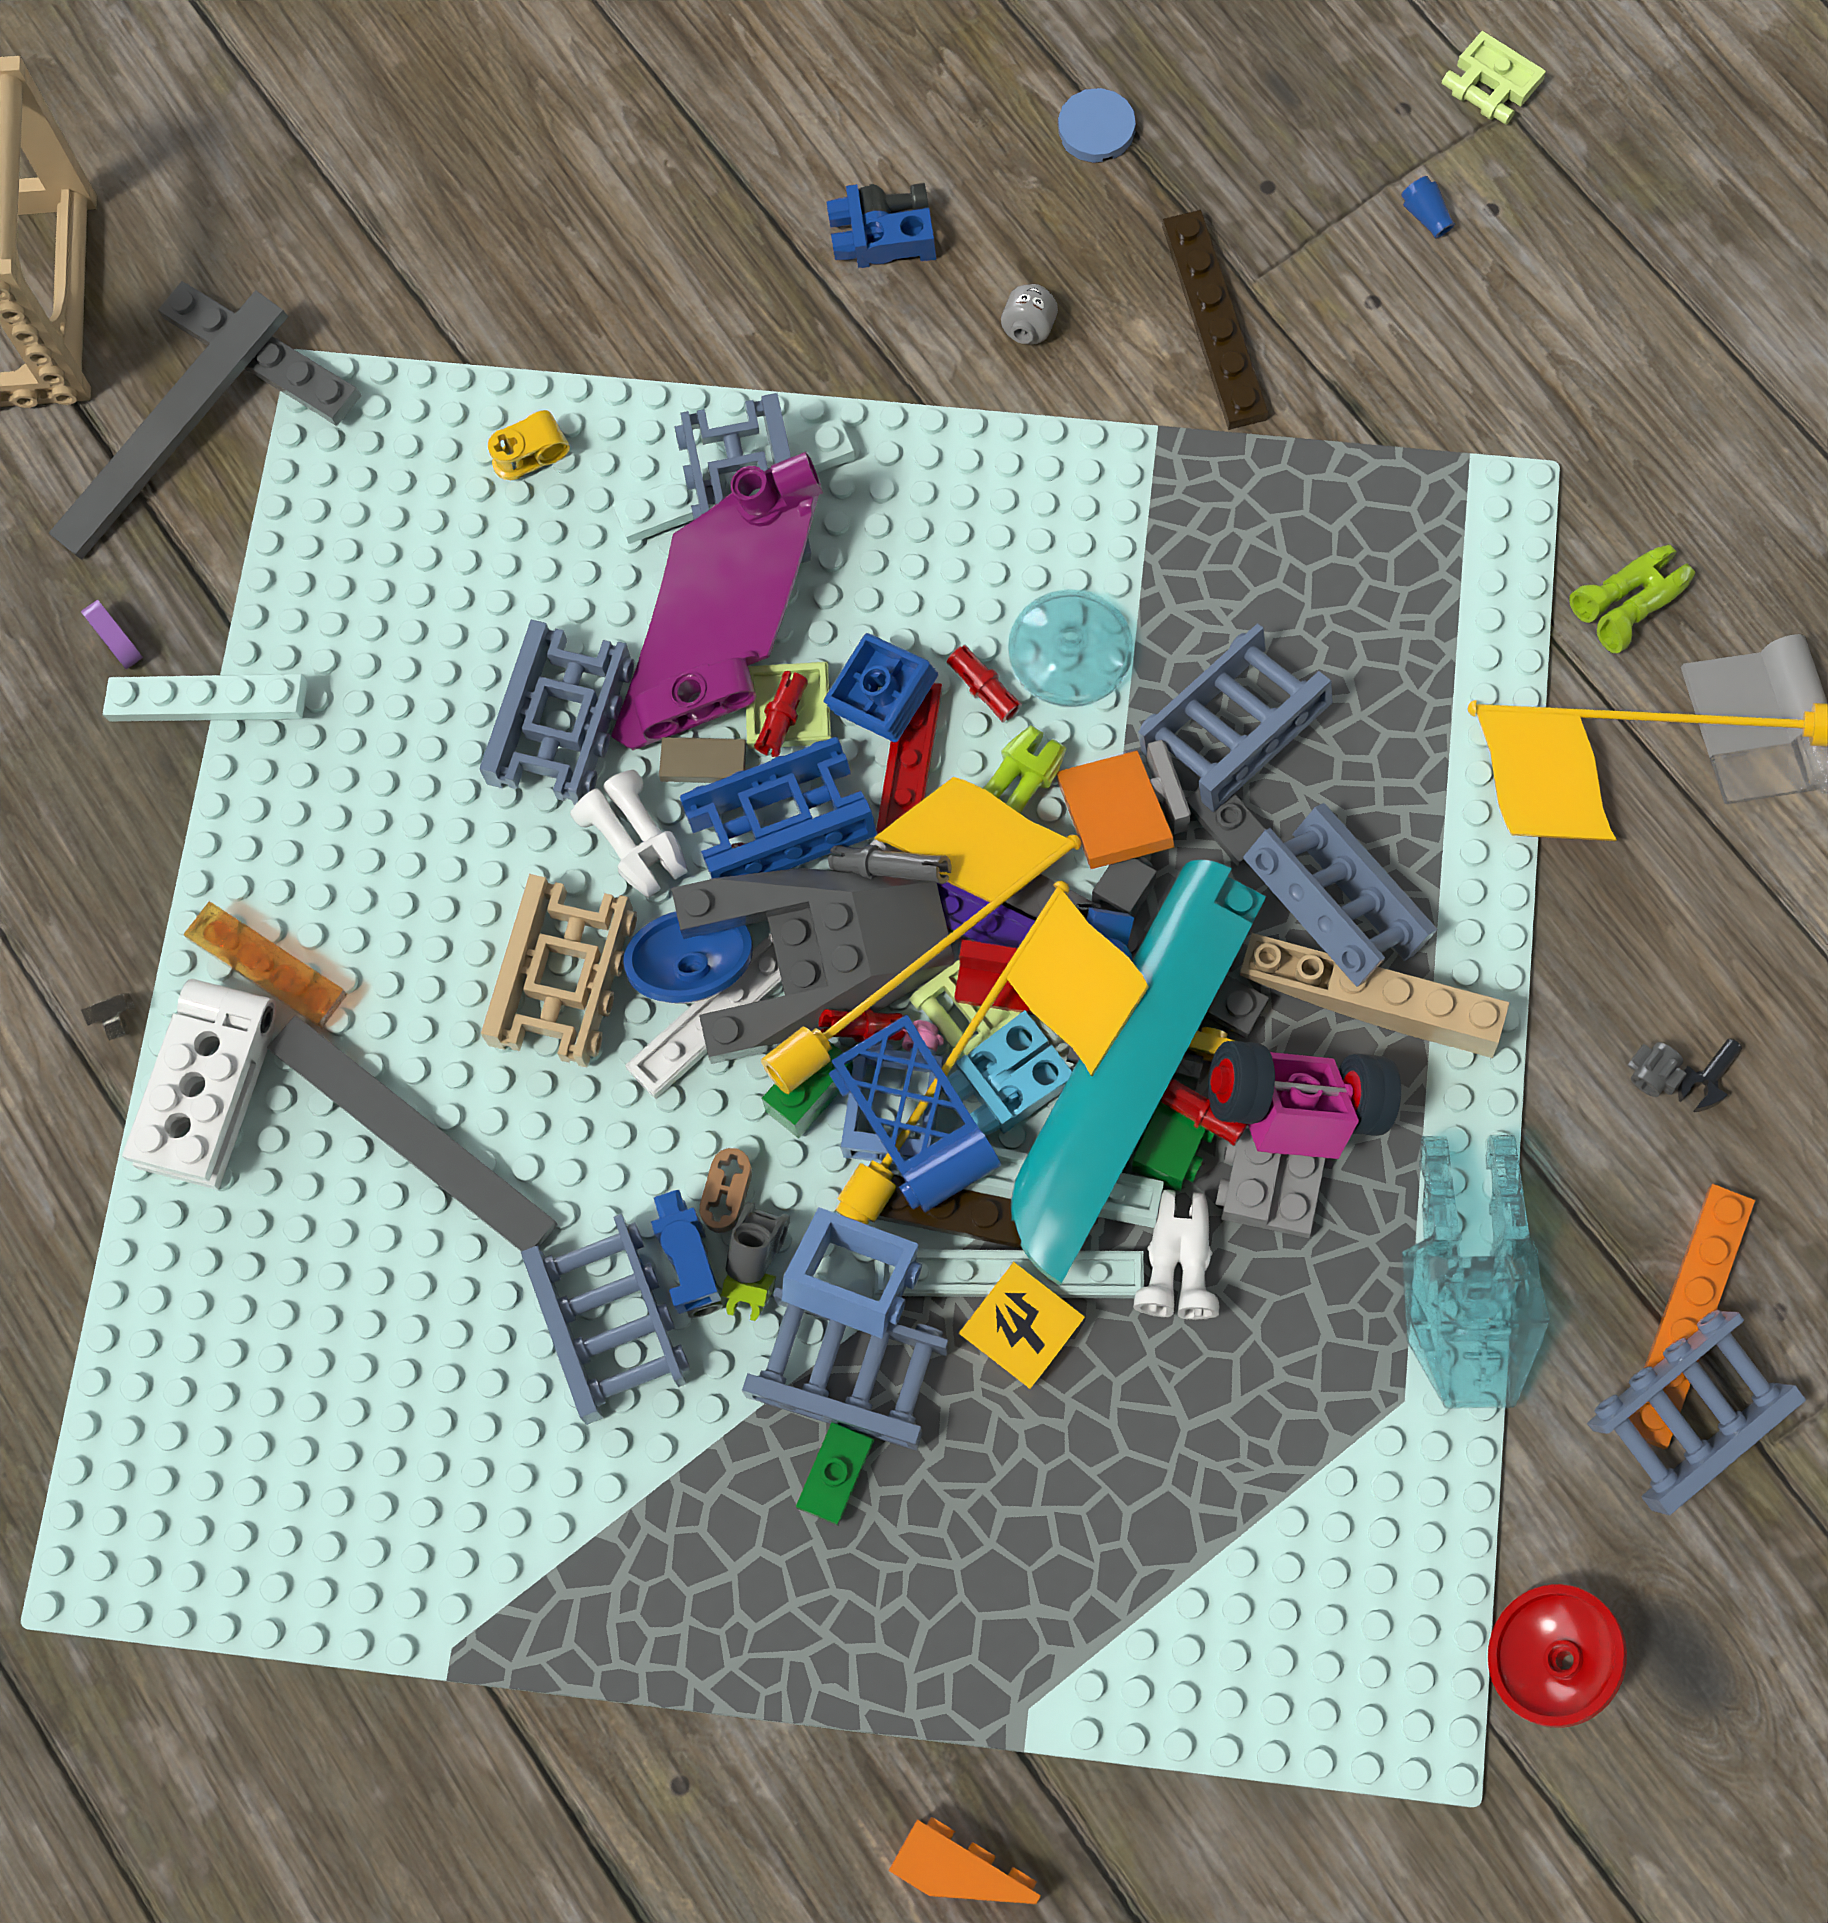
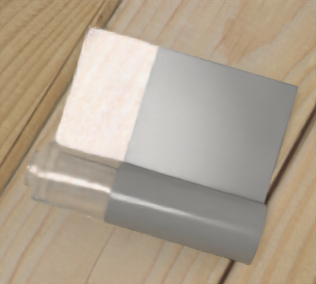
(1766, 684)

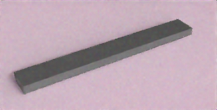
(168, 424)
(412, 1136)

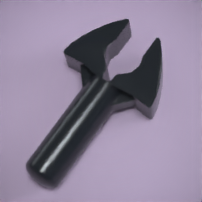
(1710, 1076)

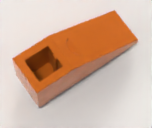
(948, 1870)

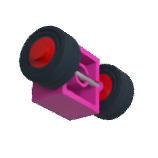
(1302, 1100)

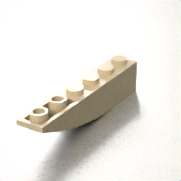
(1384, 998)

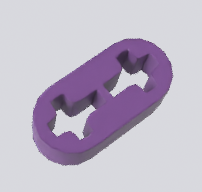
(111, 634)

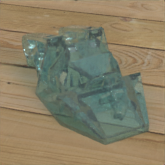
(1474, 1316)

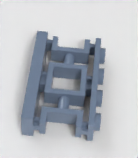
(710, 491)
(525, 704)

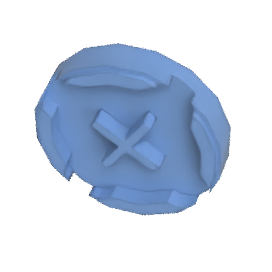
(1096, 125)

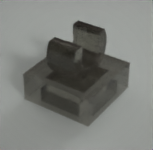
(110, 1014)

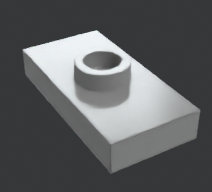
(1167, 786)

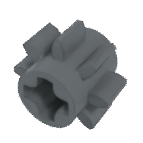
(1657, 1069)

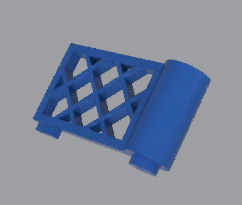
(948, 1163)

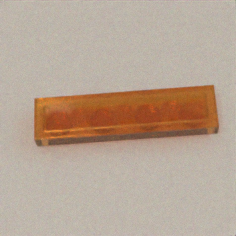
(265, 964)

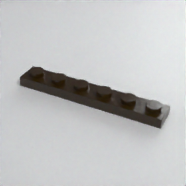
(1215, 320)

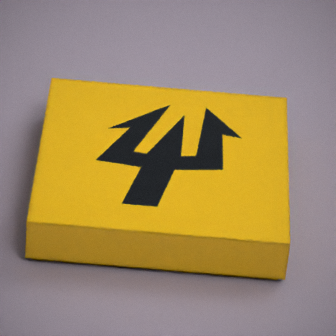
(1021, 1325)

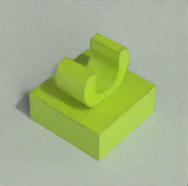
(755, 1294)

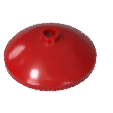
(1536, 1637)

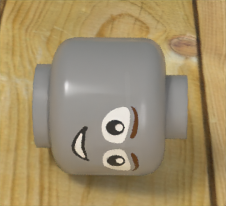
(1030, 312)

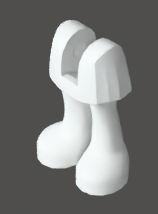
(635, 860)

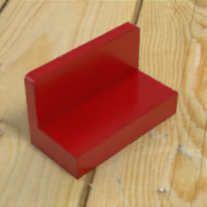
(979, 971)

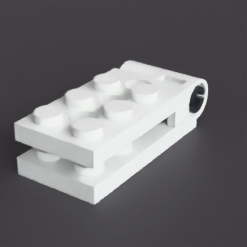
(204, 1020)

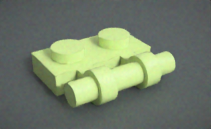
(1500, 69)

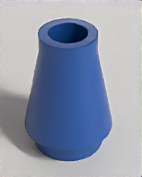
(1428, 206)

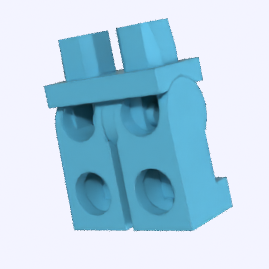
(1010, 1075)

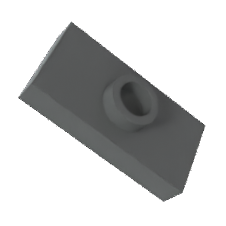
(1229, 825)

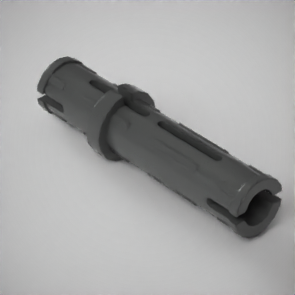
(875, 862)

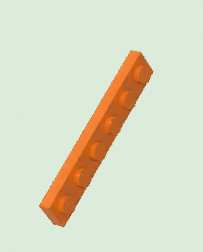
(1695, 1294)

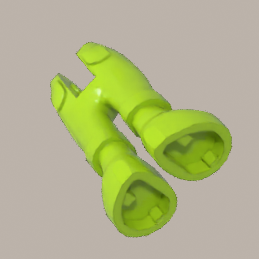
(1616, 626)

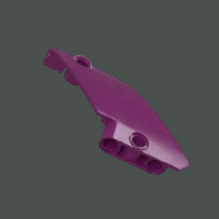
(721, 603)

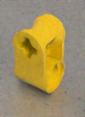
(530, 443)

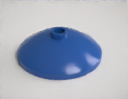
(687, 969)

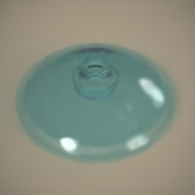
(1064, 669)

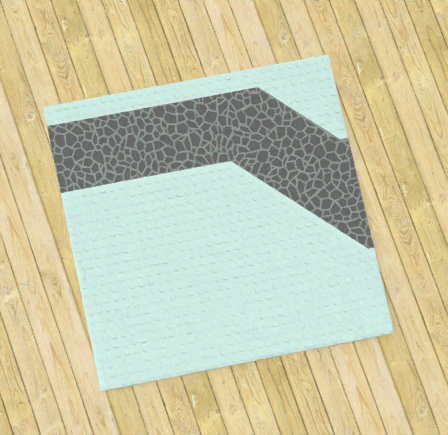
(329, 1384)

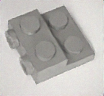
(1270, 1188)

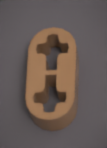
(716, 1187)

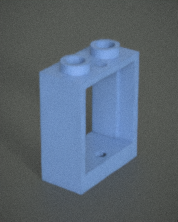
(868, 1145)
(836, 1302)

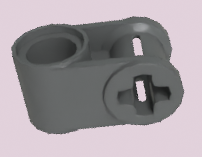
(755, 1243)

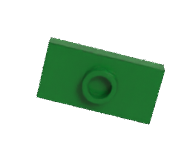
(834, 1474)

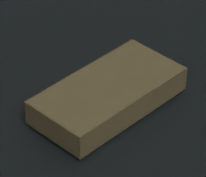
(700, 759)

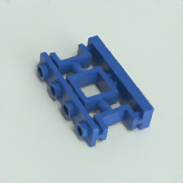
(792, 839)

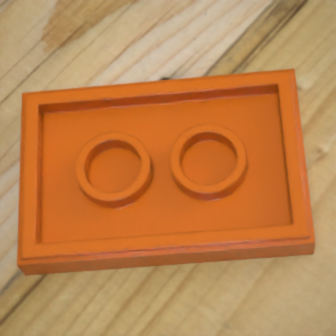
(1114, 809)

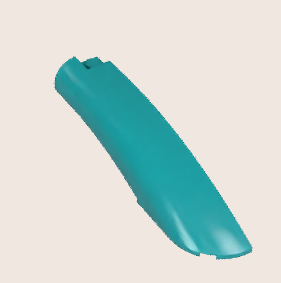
(1105, 1114)

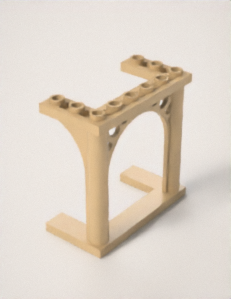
(46, 345)

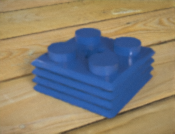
(878, 664)

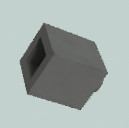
(1125, 885)

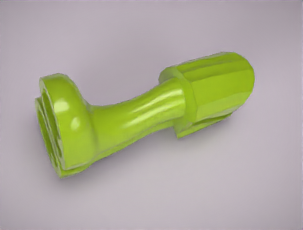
(1034, 770)

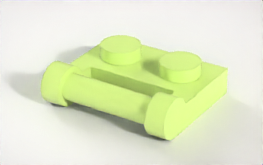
(946, 981)

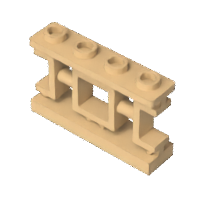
(526, 962)

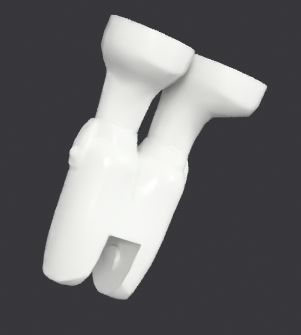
(1182, 1242)

